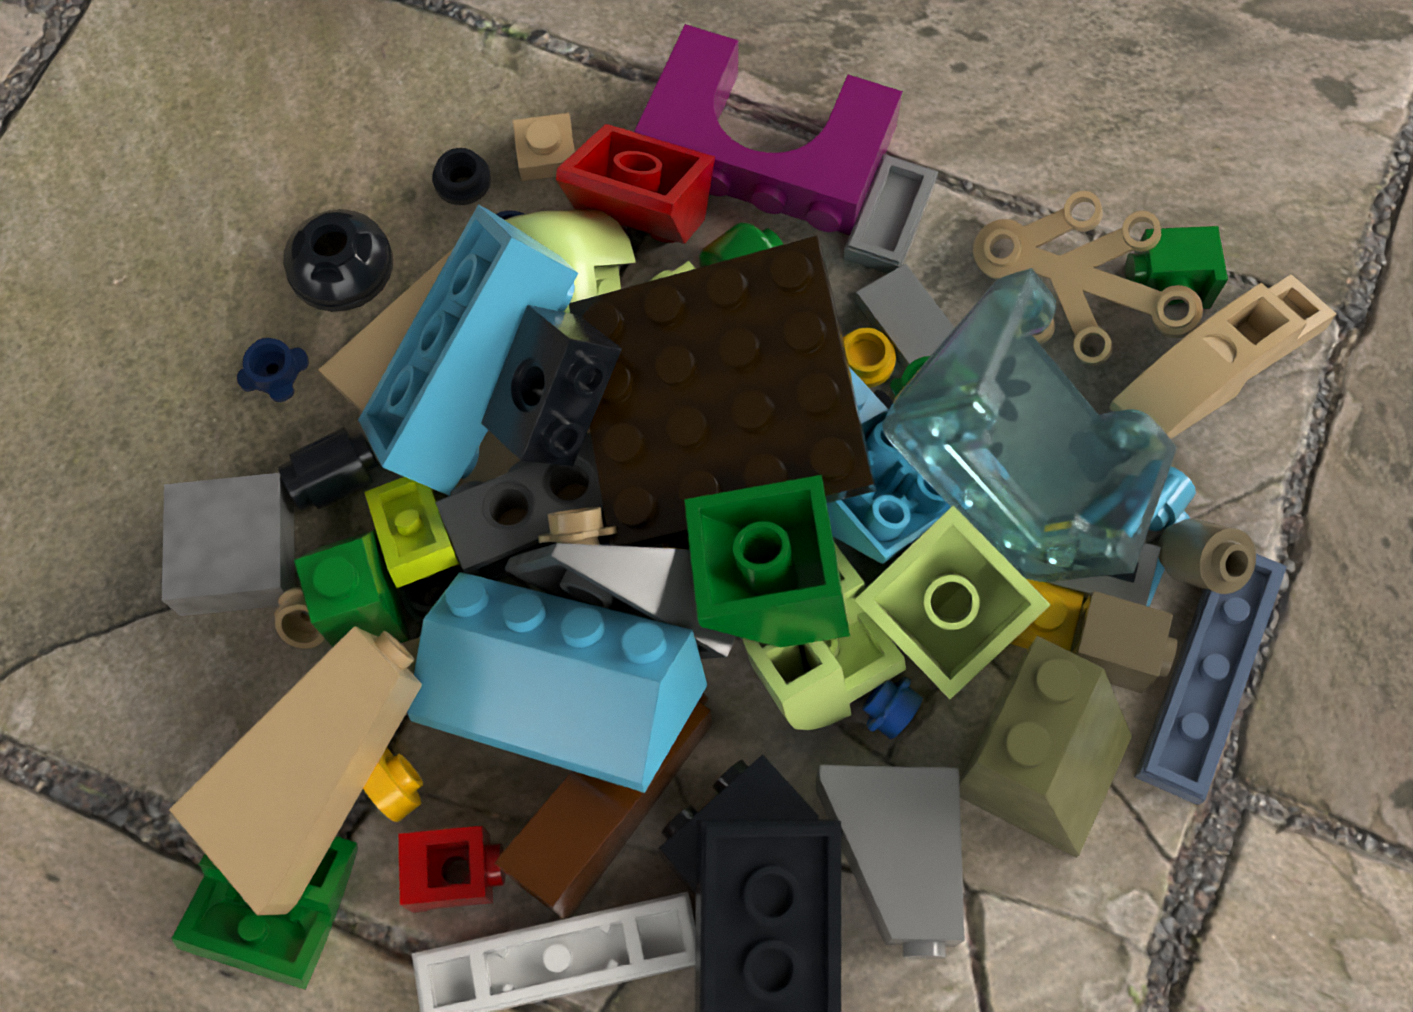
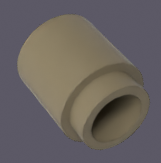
(1207, 555)

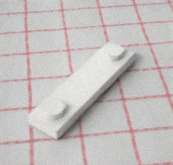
(558, 957)

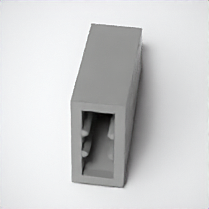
(902, 849)

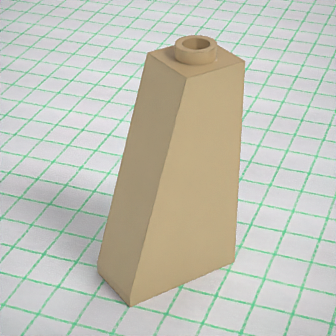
(297, 772)

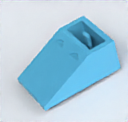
(904, 502)

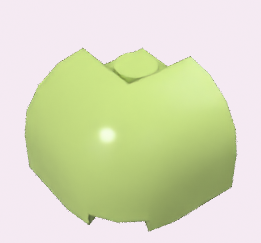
(586, 241)
(821, 678)

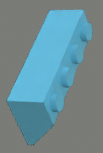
(445, 370)
(556, 679)

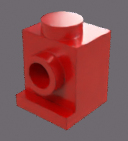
(425, 861)

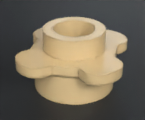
(577, 527)

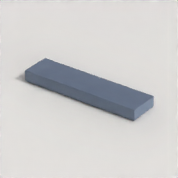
(1208, 685)

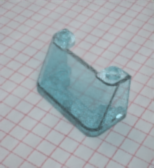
(1025, 449)

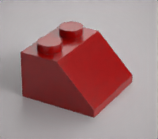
(640, 182)

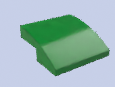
(273, 946)

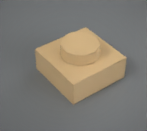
(542, 145)

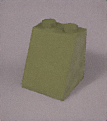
(1049, 747)

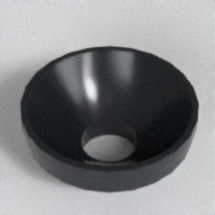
(345, 278)

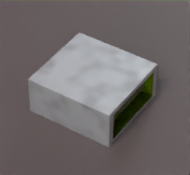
(227, 544)

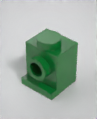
(1182, 258)

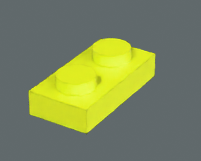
(410, 530)

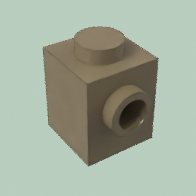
(1125, 640)

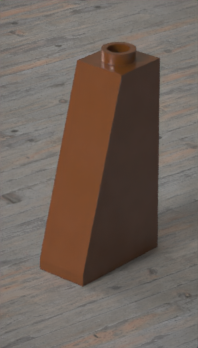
(587, 825)

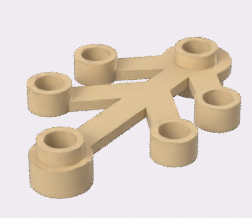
(1076, 271)

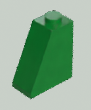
(351, 587)

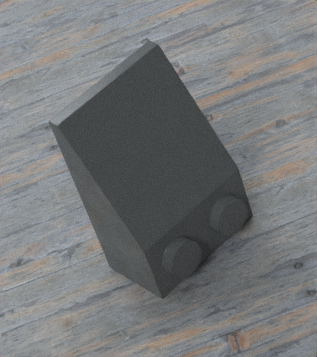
(626, 580)

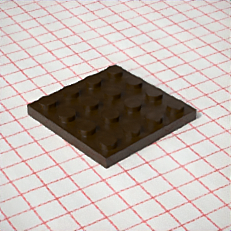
(723, 389)

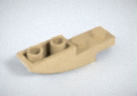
(1224, 353)

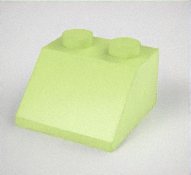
(952, 602)

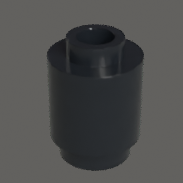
(328, 469)

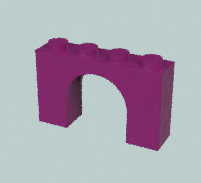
(812, 183)

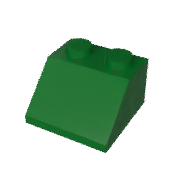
(767, 564)

